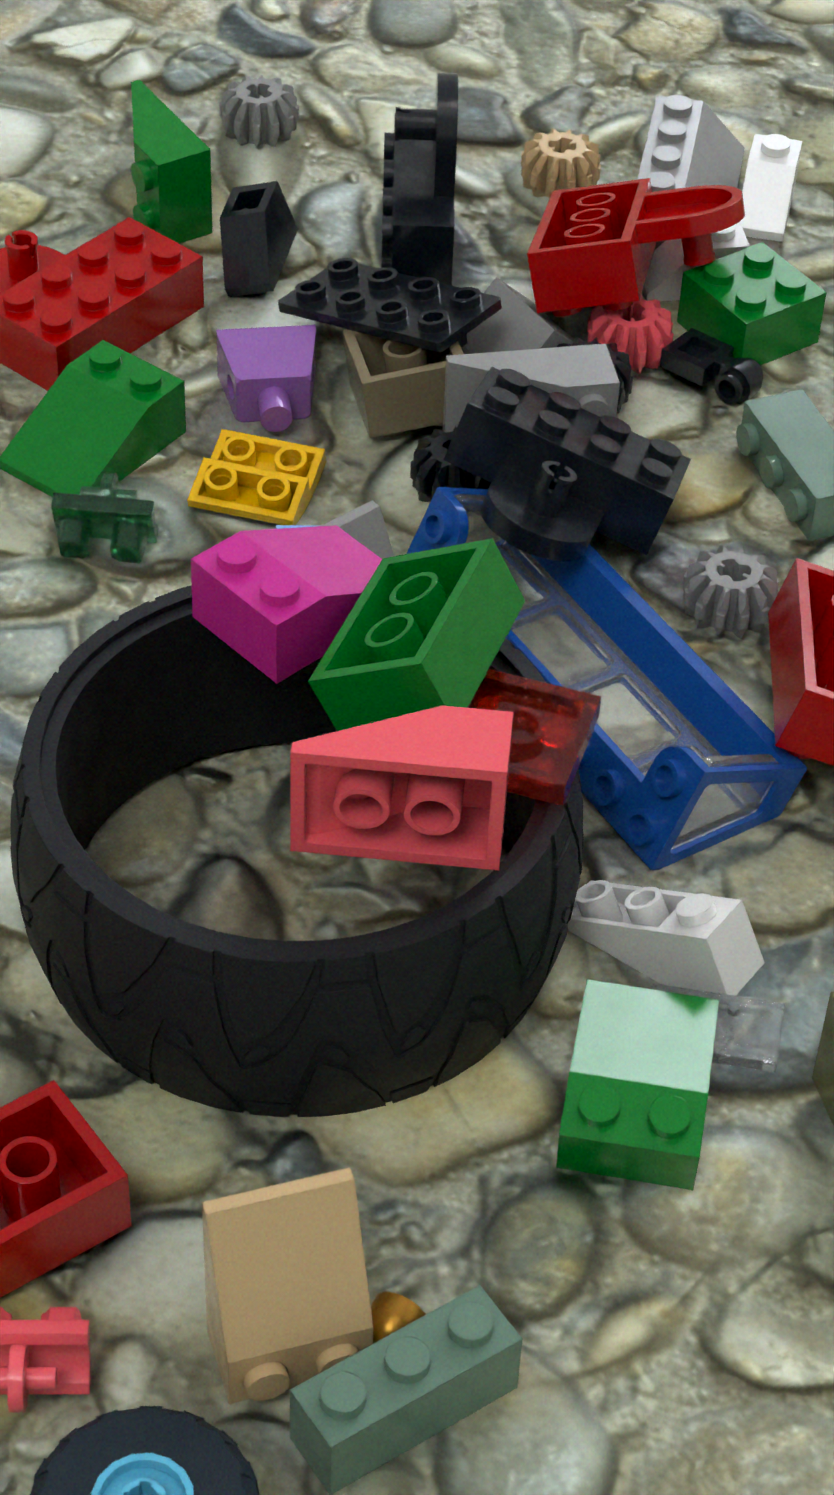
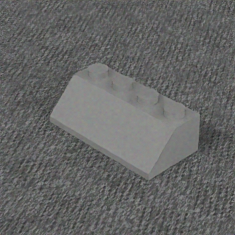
(689, 147)

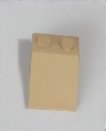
(285, 1283)

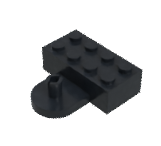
(421, 187)
(562, 470)

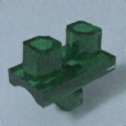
(104, 514)

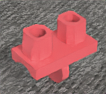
(44, 1356)

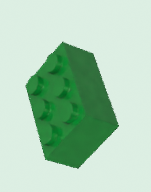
(419, 635)

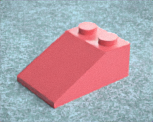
(405, 788)

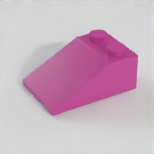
(280, 592)

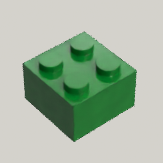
(753, 304)

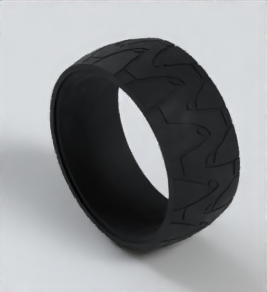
(239, 1015)

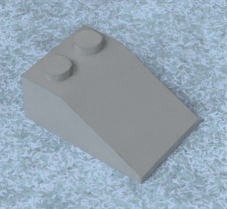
(578, 371)

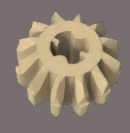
(559, 162)

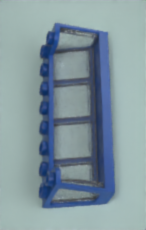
(673, 746)

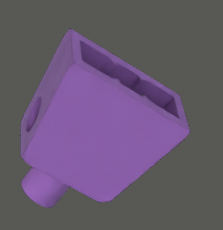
(268, 373)

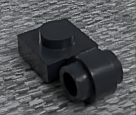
(704, 358)

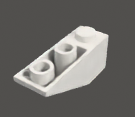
(670, 934)

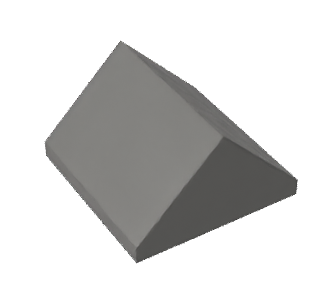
(514, 326)

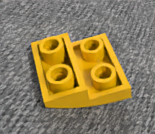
(258, 478)

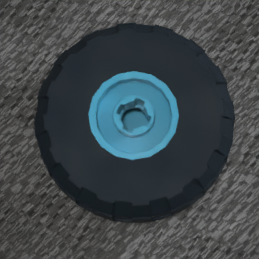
(146, 1454)

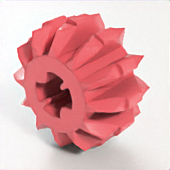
(636, 330)

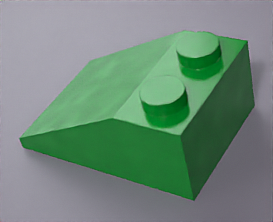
(169, 171)
(95, 419)
(638, 1085)

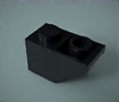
(255, 238)

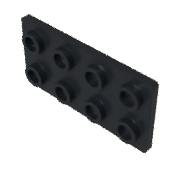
(390, 305)

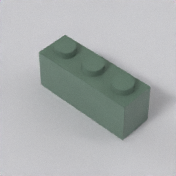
(794, 457)
(404, 1389)

